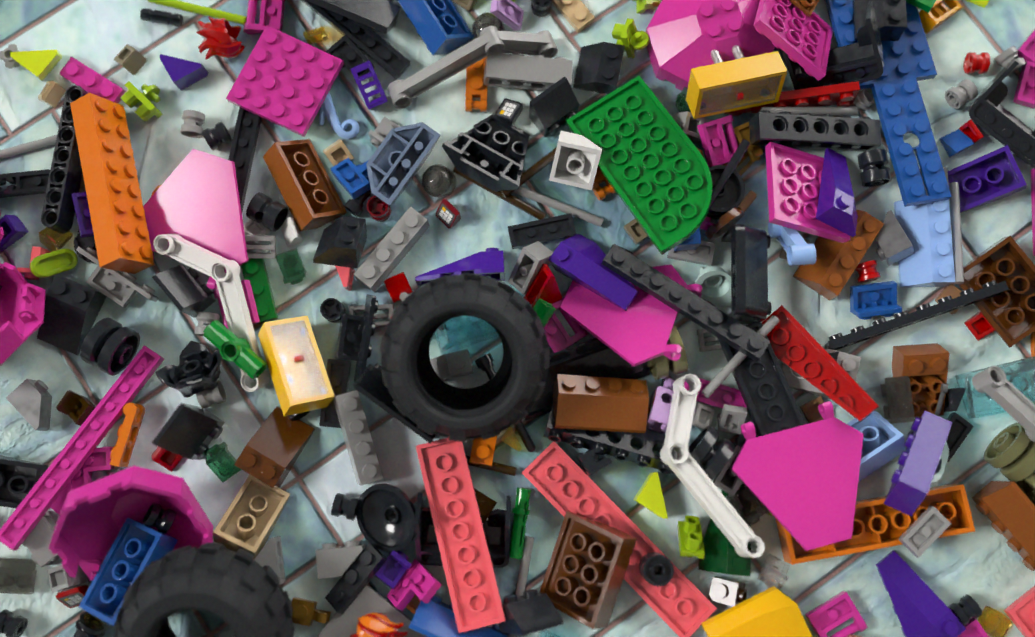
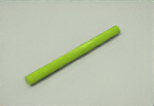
(201, 10)

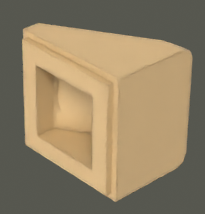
(337, 152)

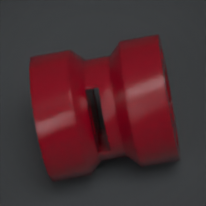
(376, 205)

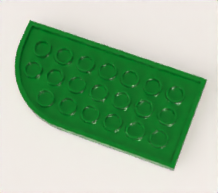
(648, 162)

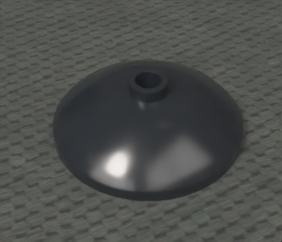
(378, 520)

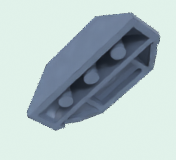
(399, 160)

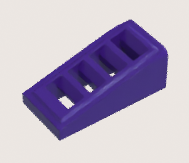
(370, 104)
(14, 229)

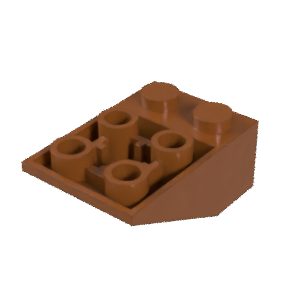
(926, 370)

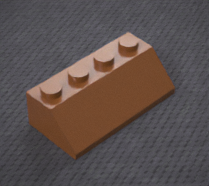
(304, 183)
(838, 260)
(600, 403)
(1011, 516)

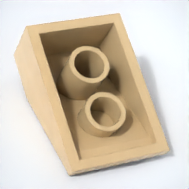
(251, 516)

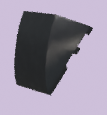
(490, 153)

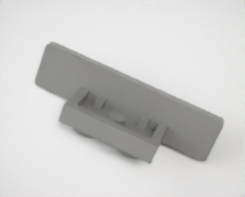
(114, 284)

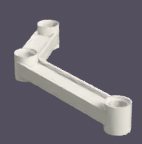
(229, 289)
(695, 478)

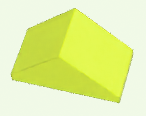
(37, 62)
(651, 496)

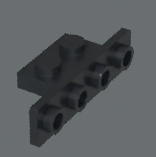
(355, 336)

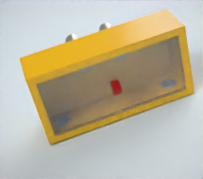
(735, 83)
(295, 365)

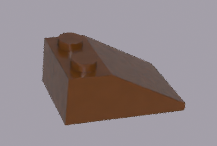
(274, 448)

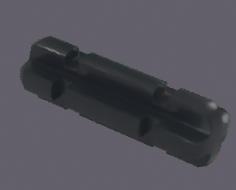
(161, 17)

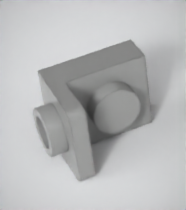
(381, 131)
(731, 419)

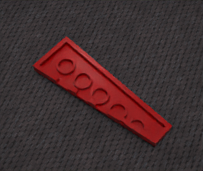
(829, 95)
(813, 363)

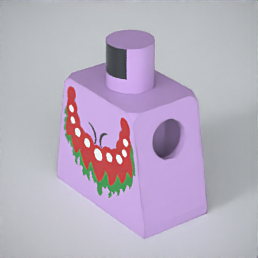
(660, 406)

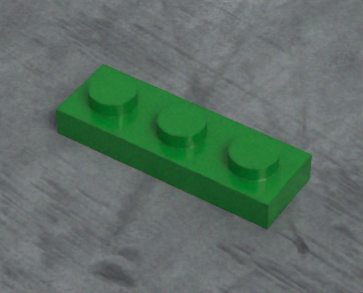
(256, 272)

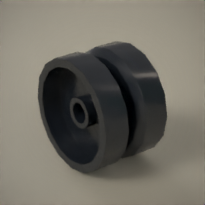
(730, 195)
(110, 346)
(709, 453)

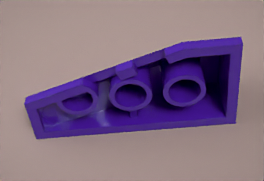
(582, 262)
(484, 263)
(915, 603)

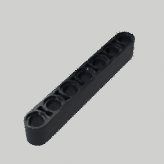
(65, 170)

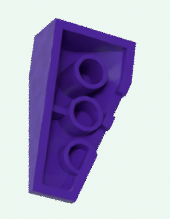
(836, 196)

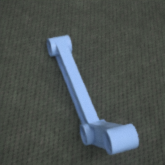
(792, 242)

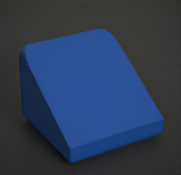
(956, 142)

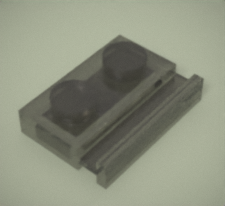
(17, 575)

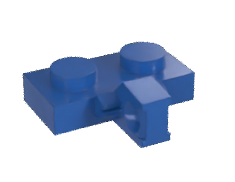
(352, 177)

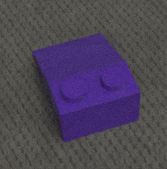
(987, 179)

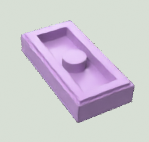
(508, 13)

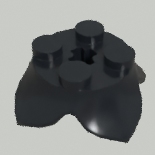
(196, 370)

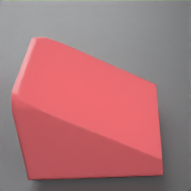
(346, 275)

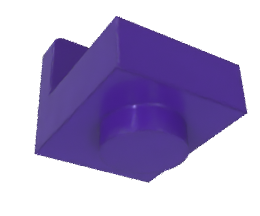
(393, 568)

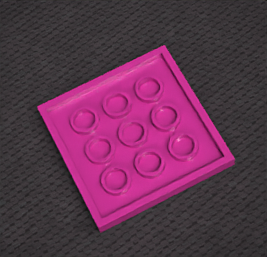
(799, 36)
(285, 80)
(794, 191)

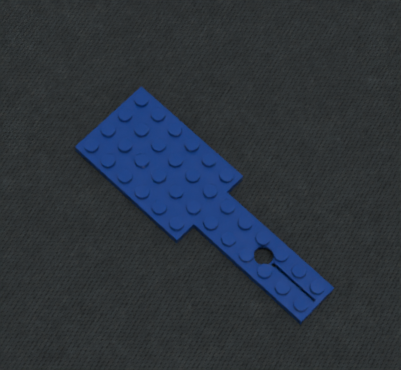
(901, 104)

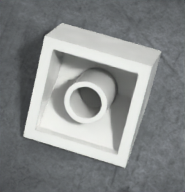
(575, 161)

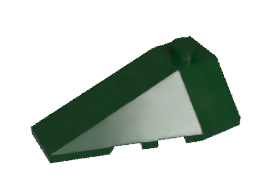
(721, 554)

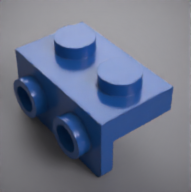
(874, 300)

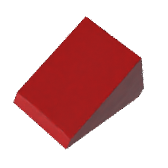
(543, 287)

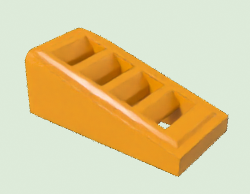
(938, 14)

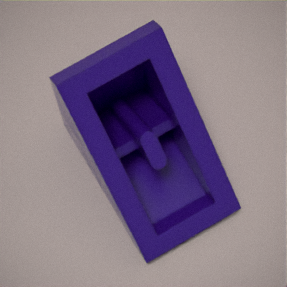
(183, 72)

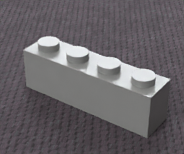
(526, 71)
(392, 249)
(357, 437)

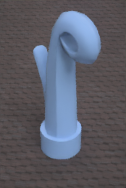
(328, 110)

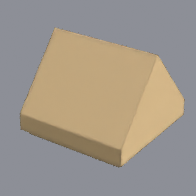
(51, 93)

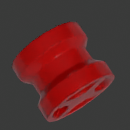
(976, 63)
(867, 271)

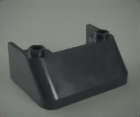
(847, 63)
(1000, 122)
(748, 273)
(496, 532)

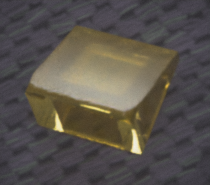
(315, 34)
(54, 240)
(510, 439)
(994, 622)

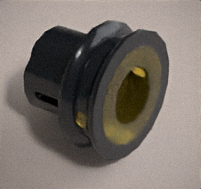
(90, 626)

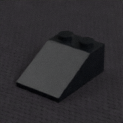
(69, 314)
(189, 431)
(17, 479)

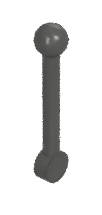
(944, 388)

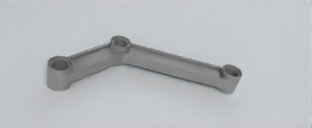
(489, 43)
(994, 383)

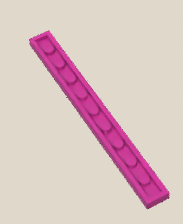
(79, 448)

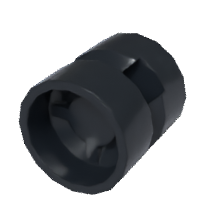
(874, 168)
(266, 211)
(656, 569)

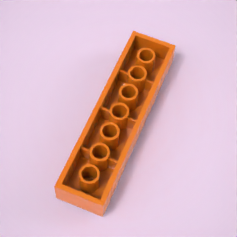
(111, 185)
(881, 525)

